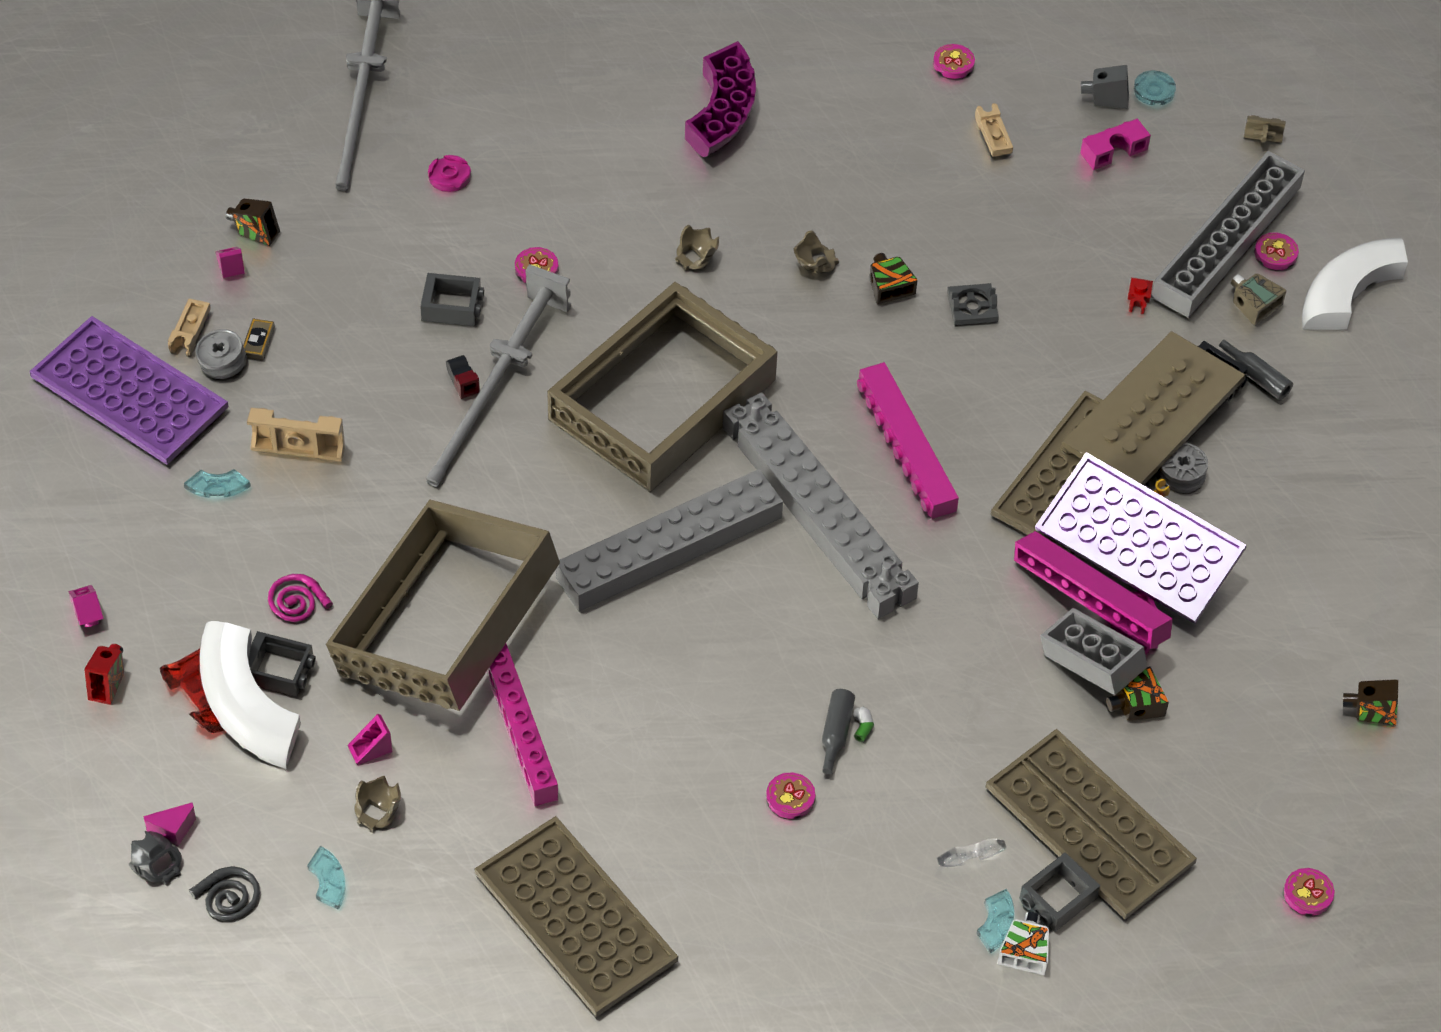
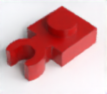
(1139, 293)

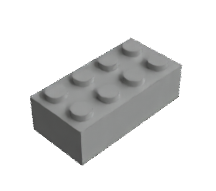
(1094, 651)

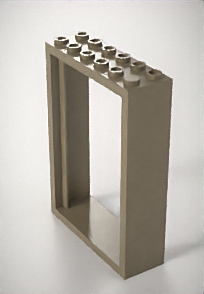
(622, 453)
(400, 571)

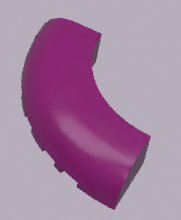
(731, 100)

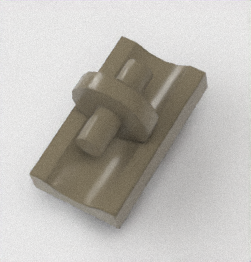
(1264, 129)

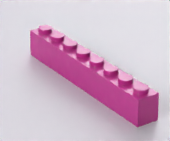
(907, 441)
(1093, 590)

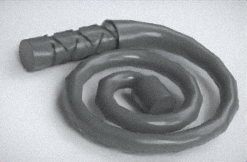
(231, 896)

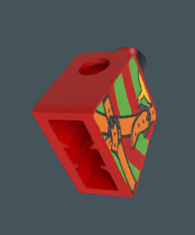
(106, 664)

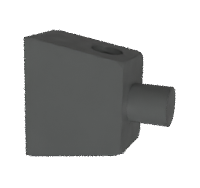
(1109, 86)

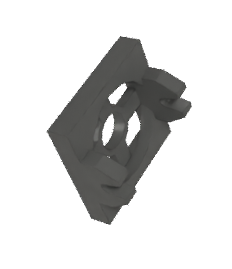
(962, 318)

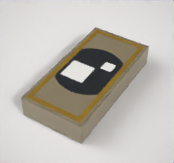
(258, 338)

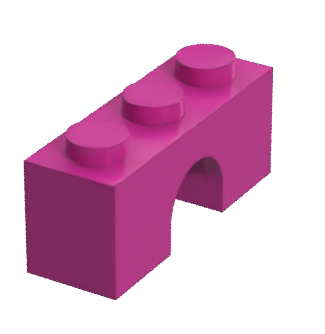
(1129, 136)

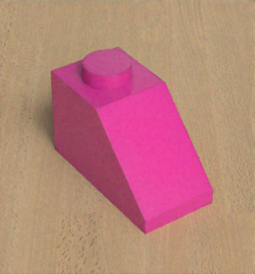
(86, 605)

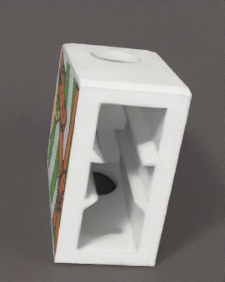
(1026, 945)

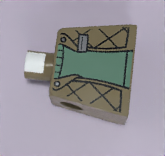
(1257, 296)

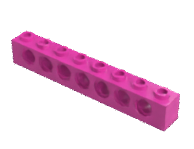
(522, 729)

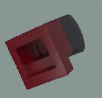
(462, 375)

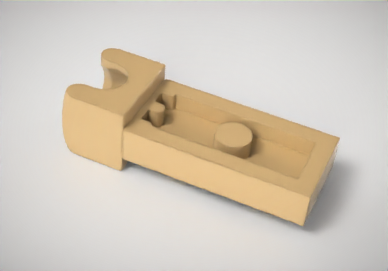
(993, 131)
(189, 326)

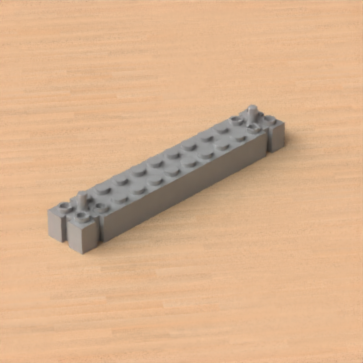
(820, 505)

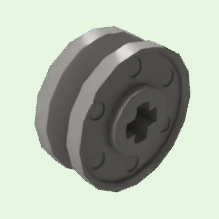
(221, 354)
(1185, 469)

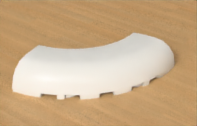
(1346, 276)
(238, 700)

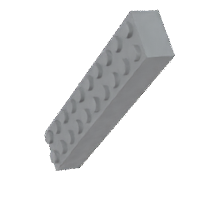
(1227, 234)
(669, 540)

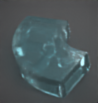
(217, 485)
(330, 877)
(999, 920)

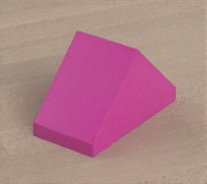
(230, 262)
(371, 741)
(172, 823)

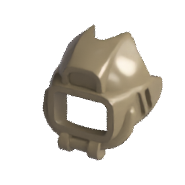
(700, 242)
(811, 245)
(379, 795)

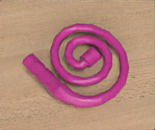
(291, 600)

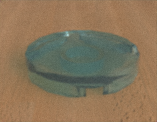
(1154, 87)

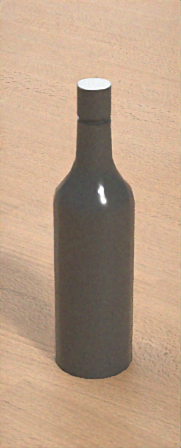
(1260, 371)
(837, 725)

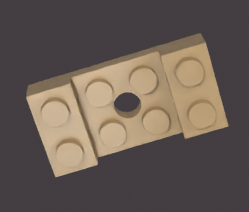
(279, 435)

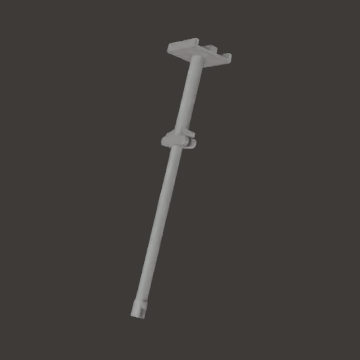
(364, 62)
(544, 289)

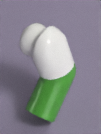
(866, 722)

